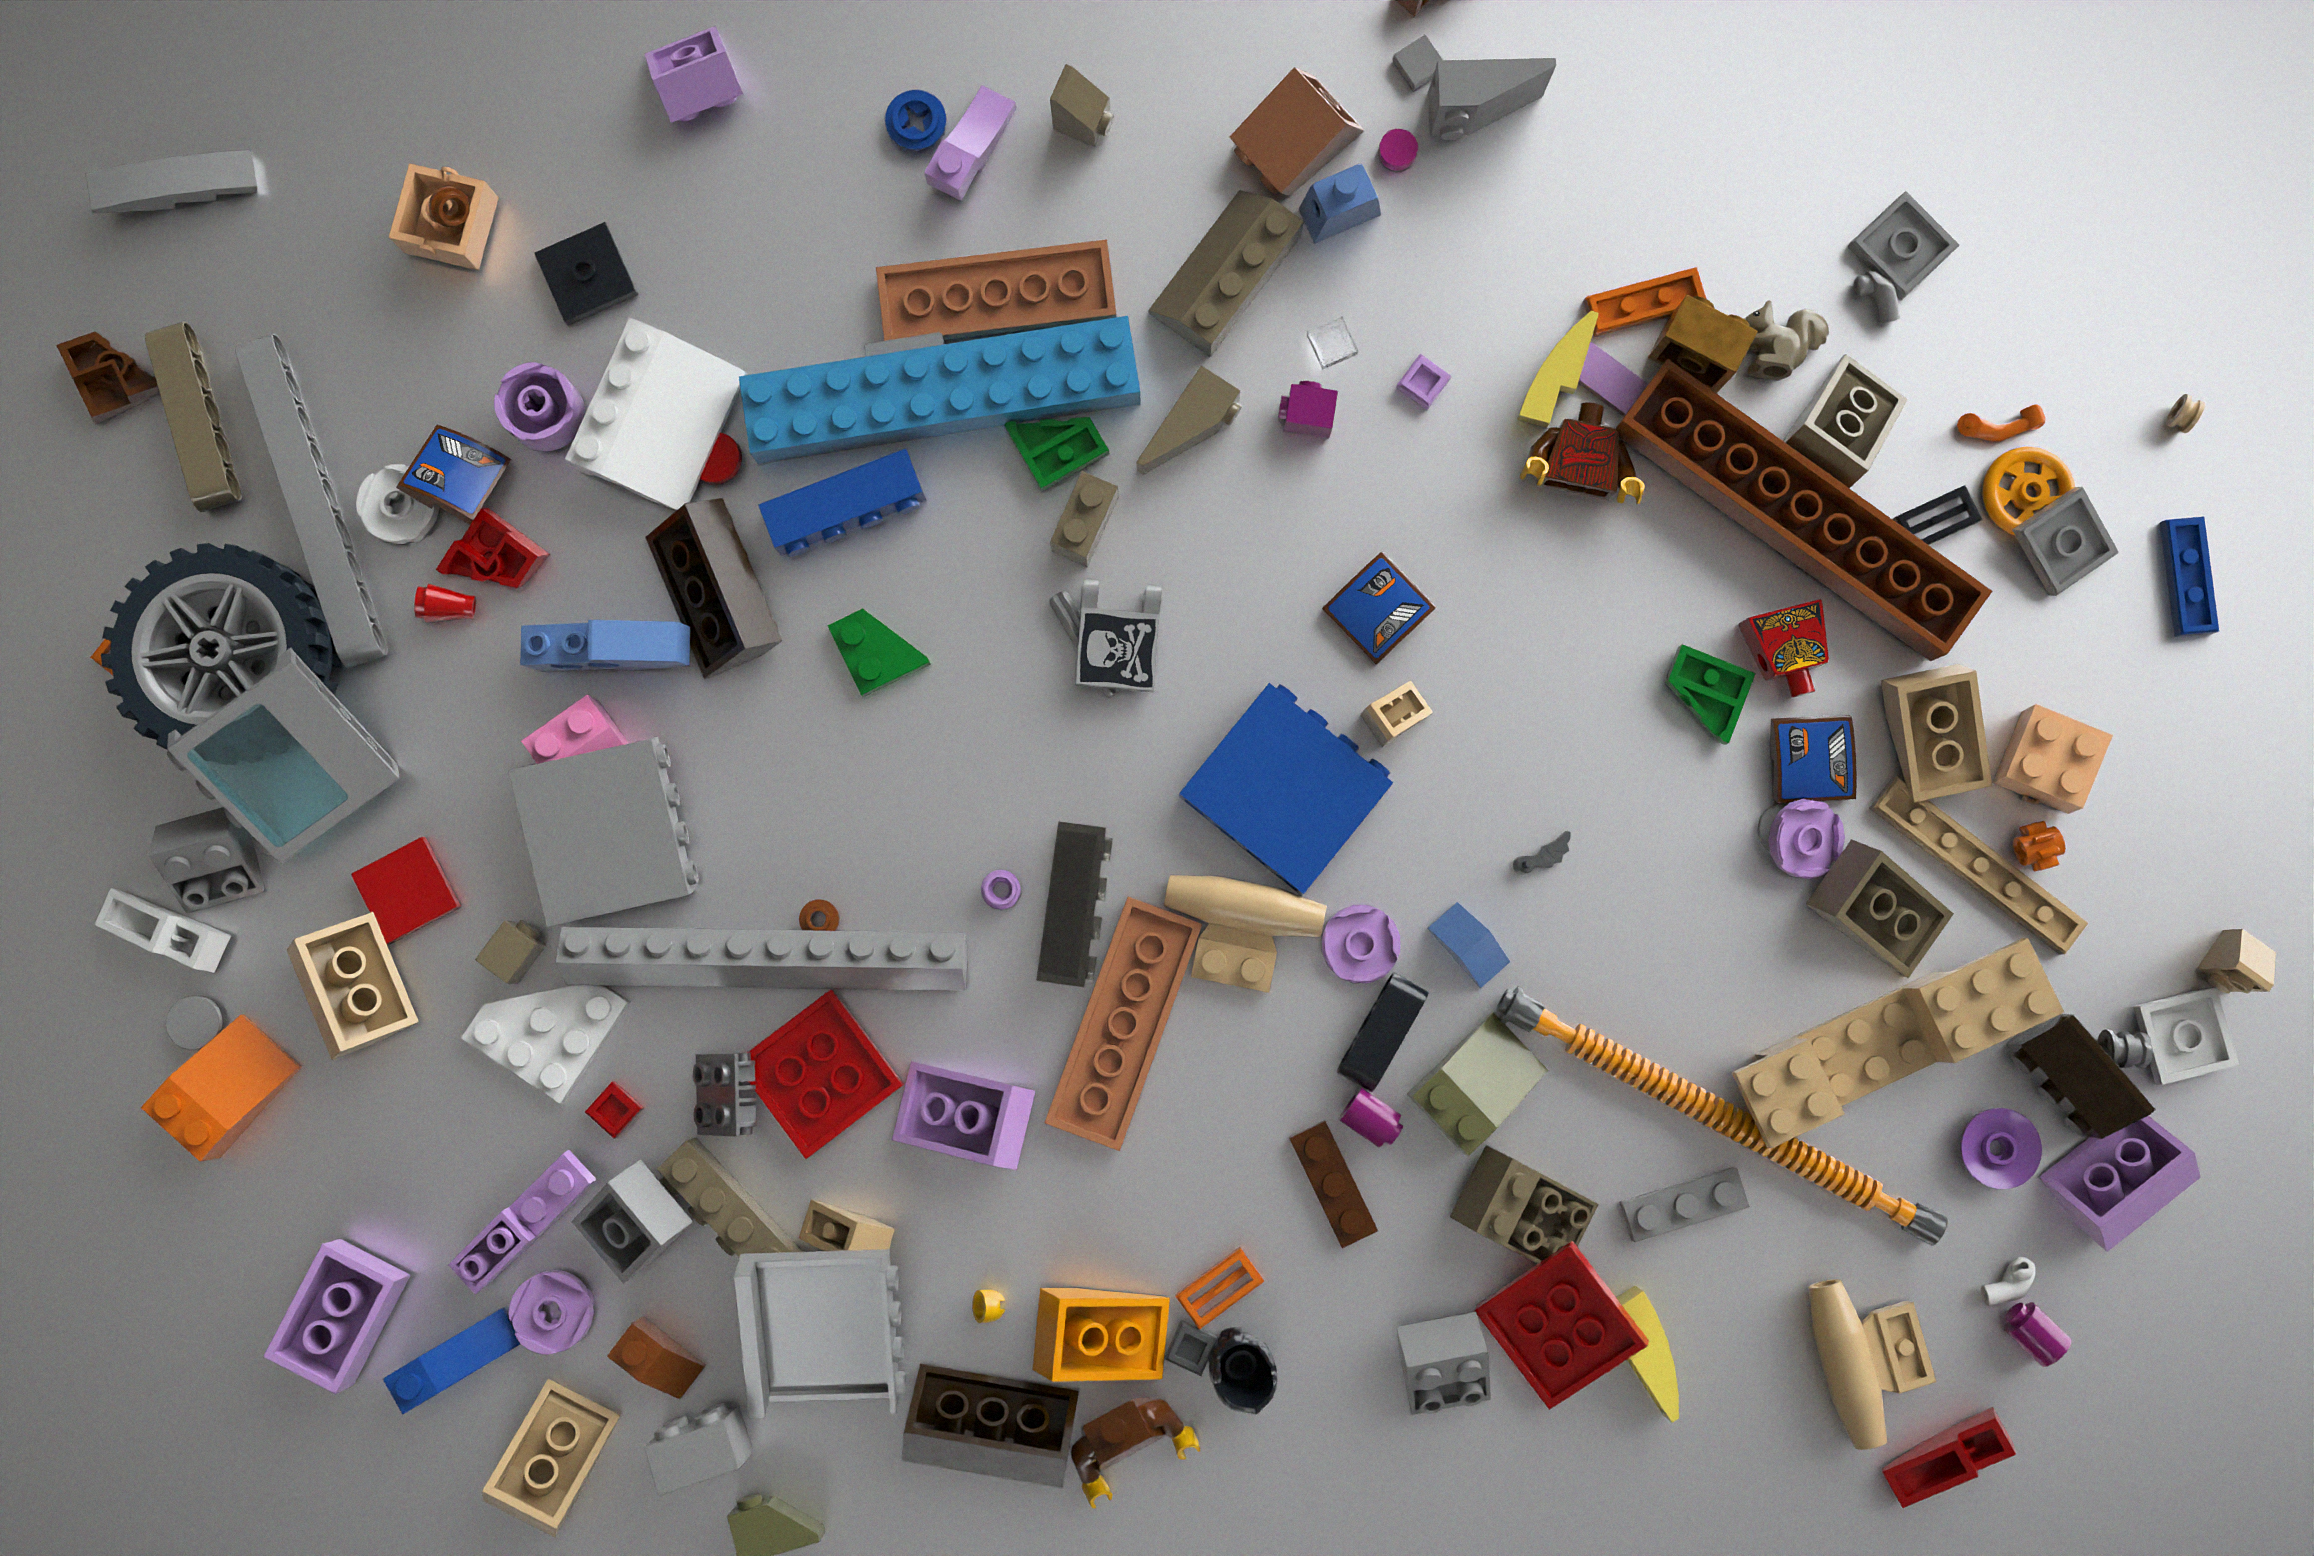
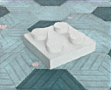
(2187, 1035)

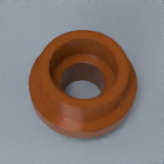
(458, 212)
(823, 906)

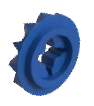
(921, 104)

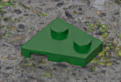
(1057, 447)
(874, 652)
(1710, 689)

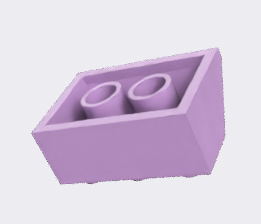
(2121, 1179)

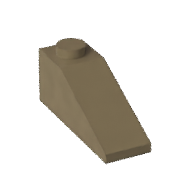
(1194, 418)

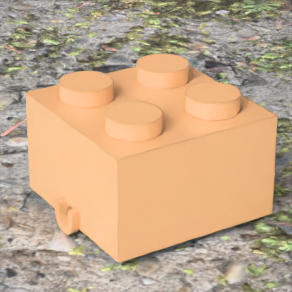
(422, 236)
(2052, 759)

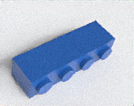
(842, 503)

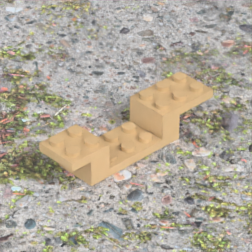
(1892, 1036)

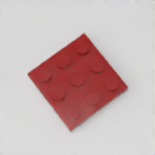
(821, 1074)
(1561, 1325)

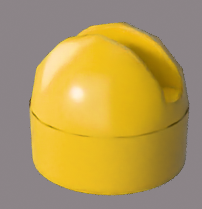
(987, 1306)

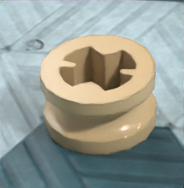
(2185, 413)

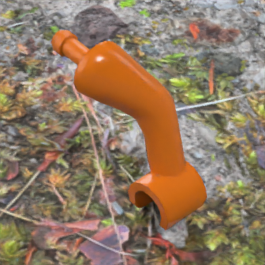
(1976, 427)

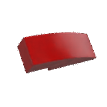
(1949, 1458)

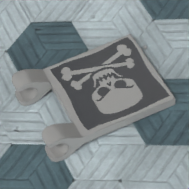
(1115, 645)

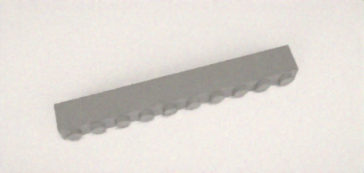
(762, 958)

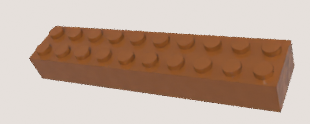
(1802, 512)

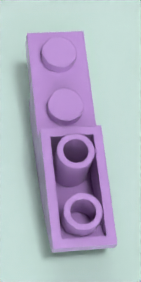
(522, 1222)

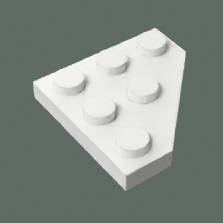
(548, 1034)

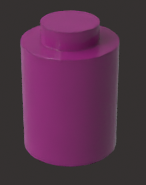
(1371, 1118)
(2036, 1333)

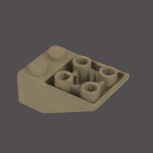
(1521, 1207)

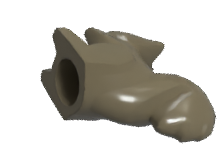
(1782, 347)

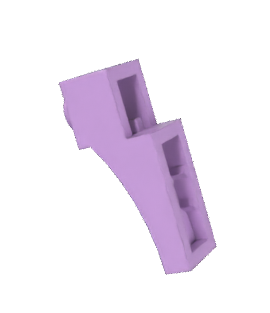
(970, 143)

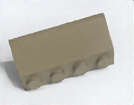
(1227, 270)

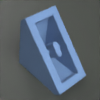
(1469, 944)

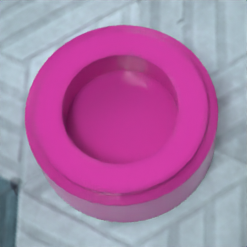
(1398, 149)

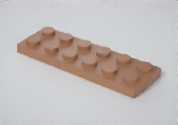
(997, 292)
(1123, 1023)

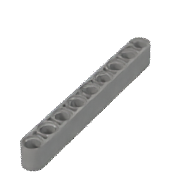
(311, 501)

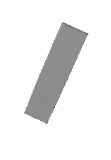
(170, 180)

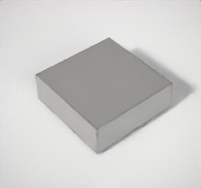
(1417, 62)

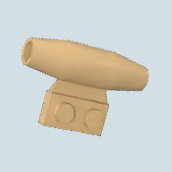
(1242, 921)
(1866, 1358)

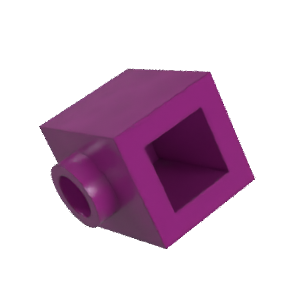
(1308, 409)

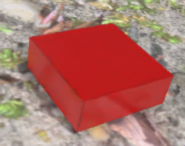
(614, 1109)

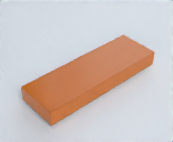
(1642, 301)

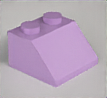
(693, 75)

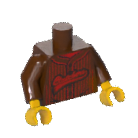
(1584, 459)
(1123, 1434)

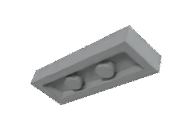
(1684, 1204)

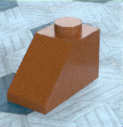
(656, 1359)

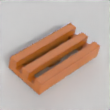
(1247, 1267)

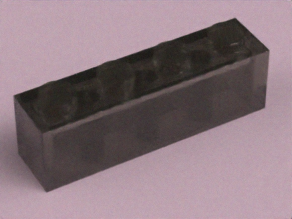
(1072, 904)

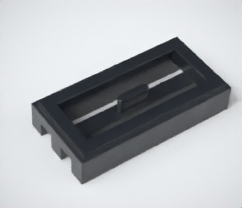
(1968, 505)

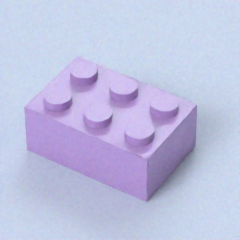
(336, 1315)

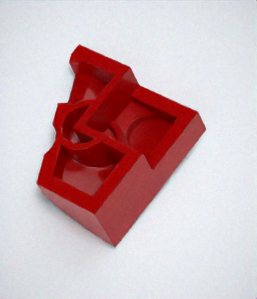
(493, 552)

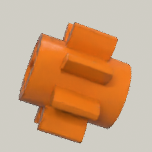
(2039, 846)

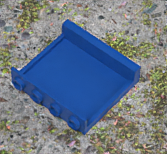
(1286, 787)

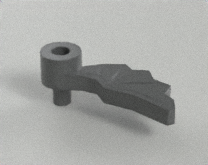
(1548, 855)

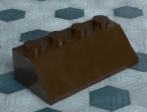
(713, 586)
(990, 1425)

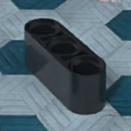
(1382, 1032)

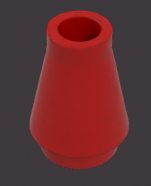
(442, 604)

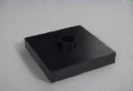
(586, 273)

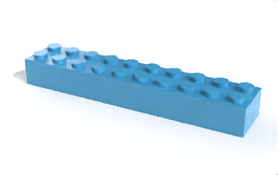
(940, 390)

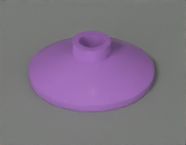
(2018, 1154)

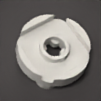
(379, 517)

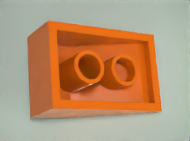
(221, 1089)

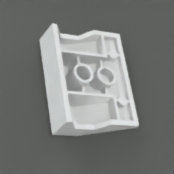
(655, 415)

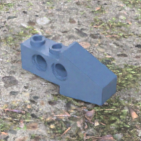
(605, 645)

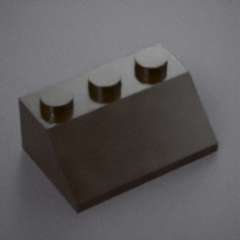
(2079, 1077)

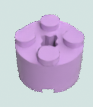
(520, 412)

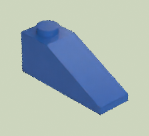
(452, 1361)

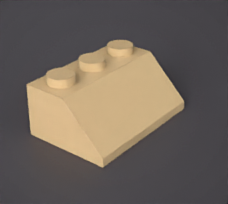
(351, 985)

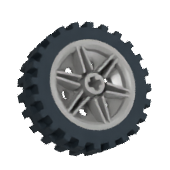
(178, 600)

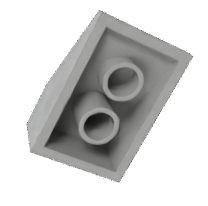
(1479, 92)

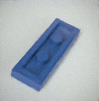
(2189, 576)

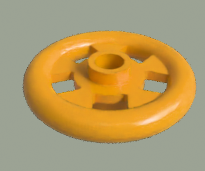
(2013, 463)

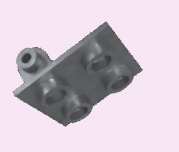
(718, 1094)

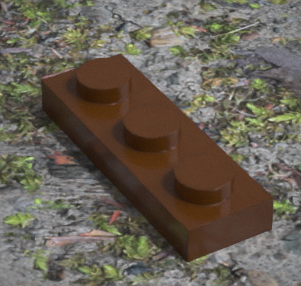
(1333, 1184)

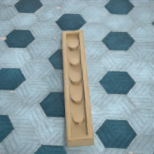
(1980, 866)

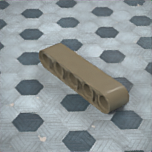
(193, 416)

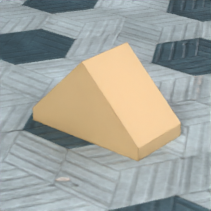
(1395, 713)

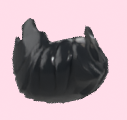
(1242, 1371)

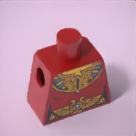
(1788, 644)

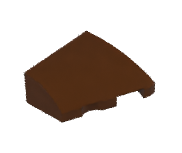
(105, 377)

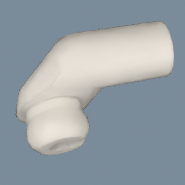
(2013, 1284)

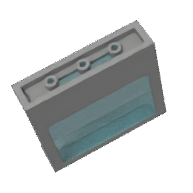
(284, 759)

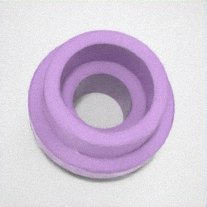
(994, 878)

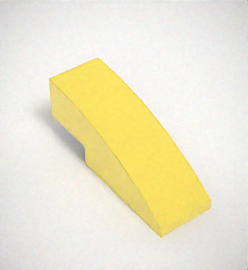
(1558, 373)
(1655, 1362)

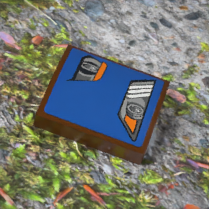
(453, 473)
(1379, 607)
(1813, 758)

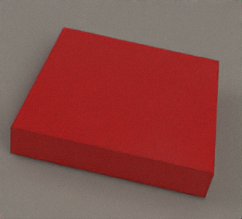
(406, 890)

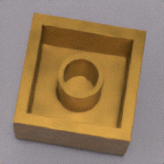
(1704, 342)

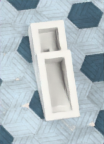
(162, 930)

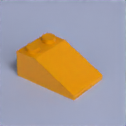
(1100, 1335)

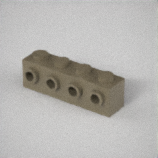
(722, 1202)

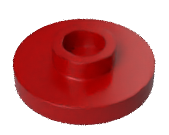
(723, 461)

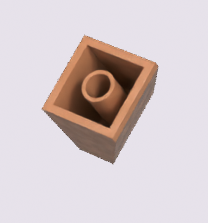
(1294, 132)

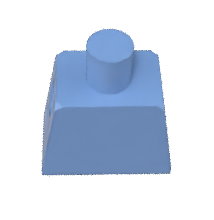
(1343, 203)

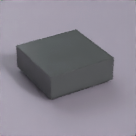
(1190, 1348)

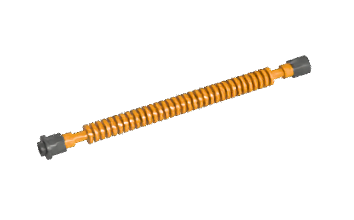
(1721, 1116)

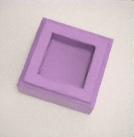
(1423, 381)

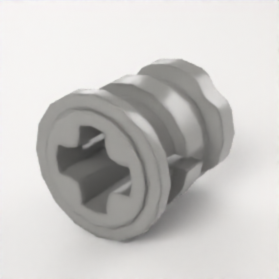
(2127, 1049)

